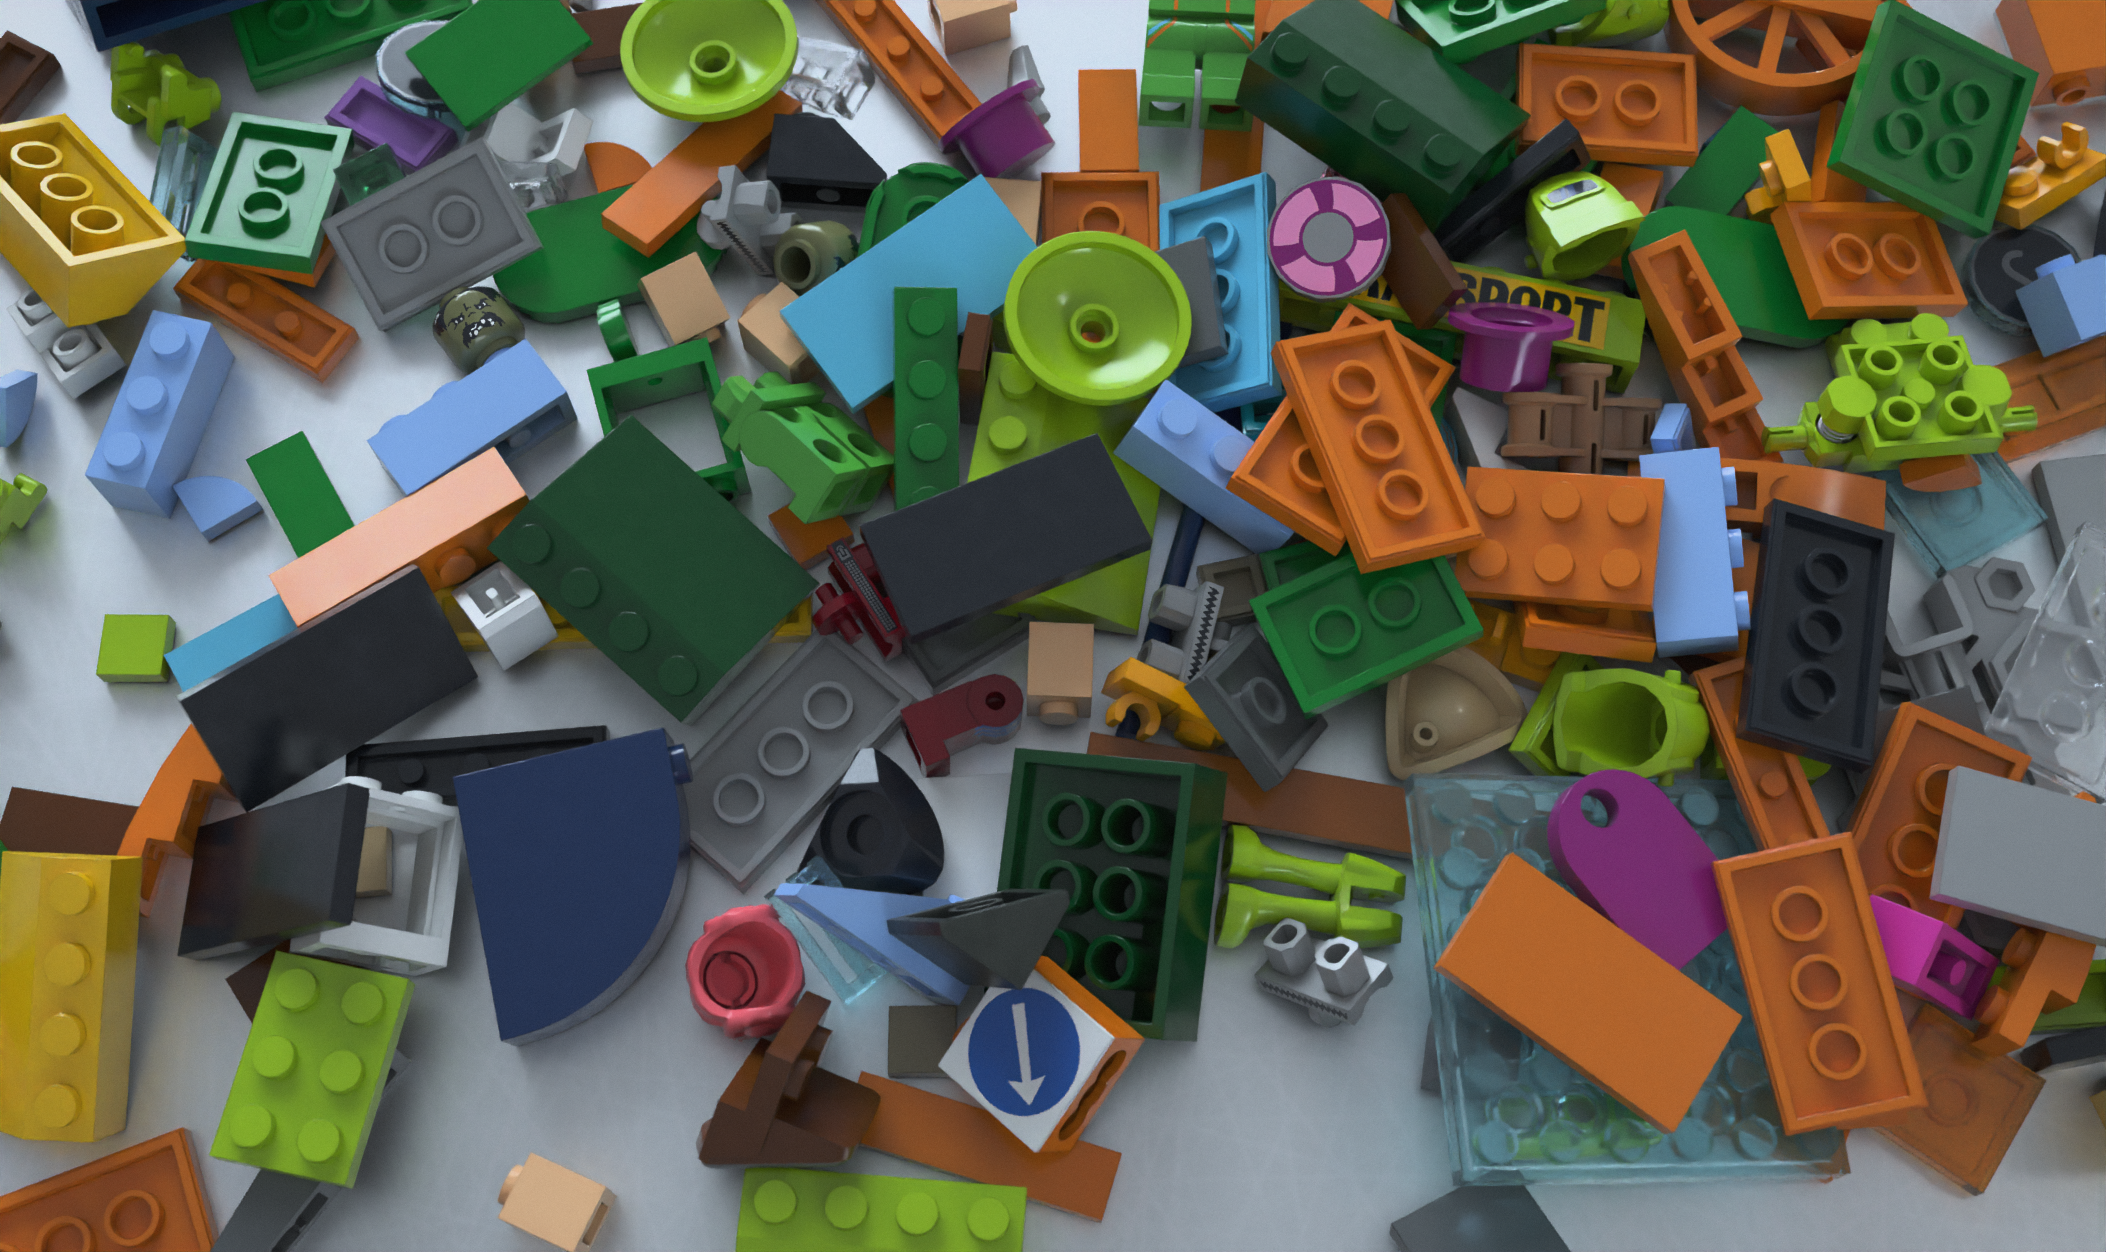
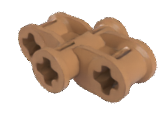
(1580, 422)

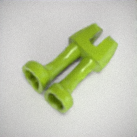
(1355, 877)

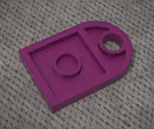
(1640, 870)

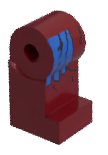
(960, 718)

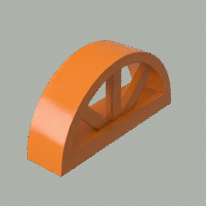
(1825, 23)

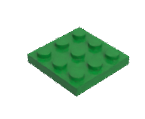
(1932, 119)

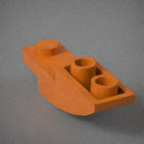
(1820, 489)
(2041, 976)

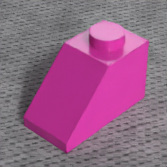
(1933, 958)

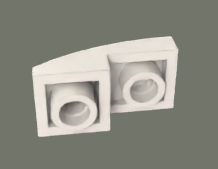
(75, 355)

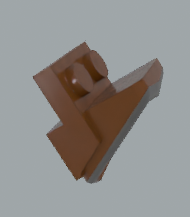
(786, 1106)

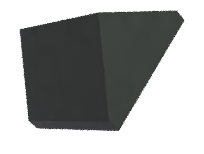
(987, 937)

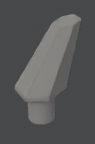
(1023, 68)

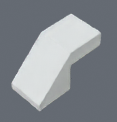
(523, 138)
(1478, 431)

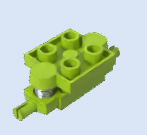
(1903, 405)

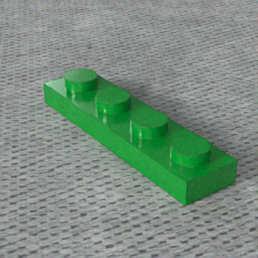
(925, 393)

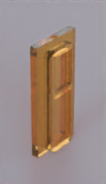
(2066, 395)

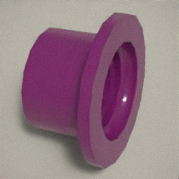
(1001, 134)
(1508, 344)

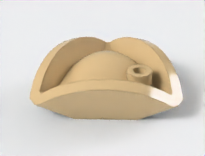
(1449, 714)

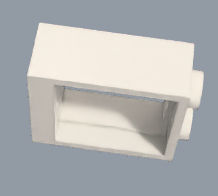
(432, 895)

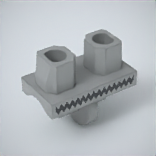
(746, 219)
(1195, 628)
(1320, 974)

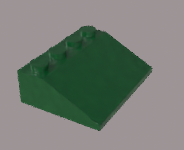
(1378, 105)
(654, 569)
(1139, 872)

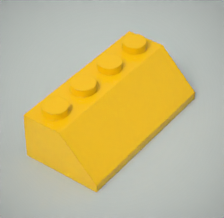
(78, 223)
(66, 993)

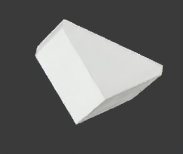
(505, 614)

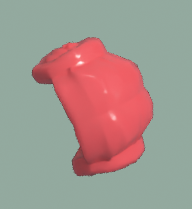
(745, 972)

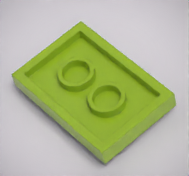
(313, 1070)

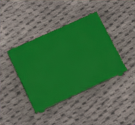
(496, 54)

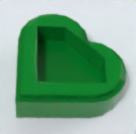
(616, 331)

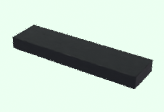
(434, 762)

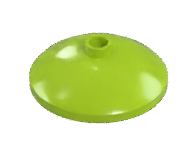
(708, 56)
(1104, 288)

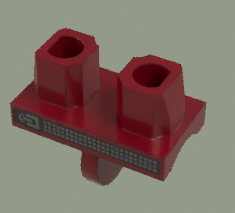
(859, 599)

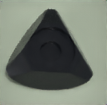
(879, 830)

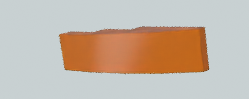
(1699, 347)
(173, 812)

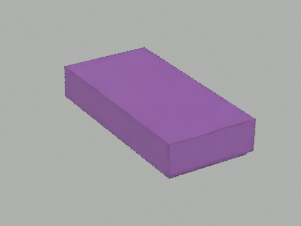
(377, 121)

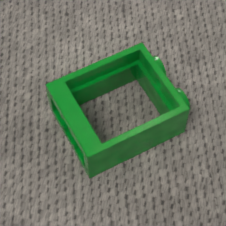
(660, 378)

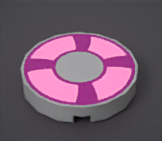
(1329, 239)

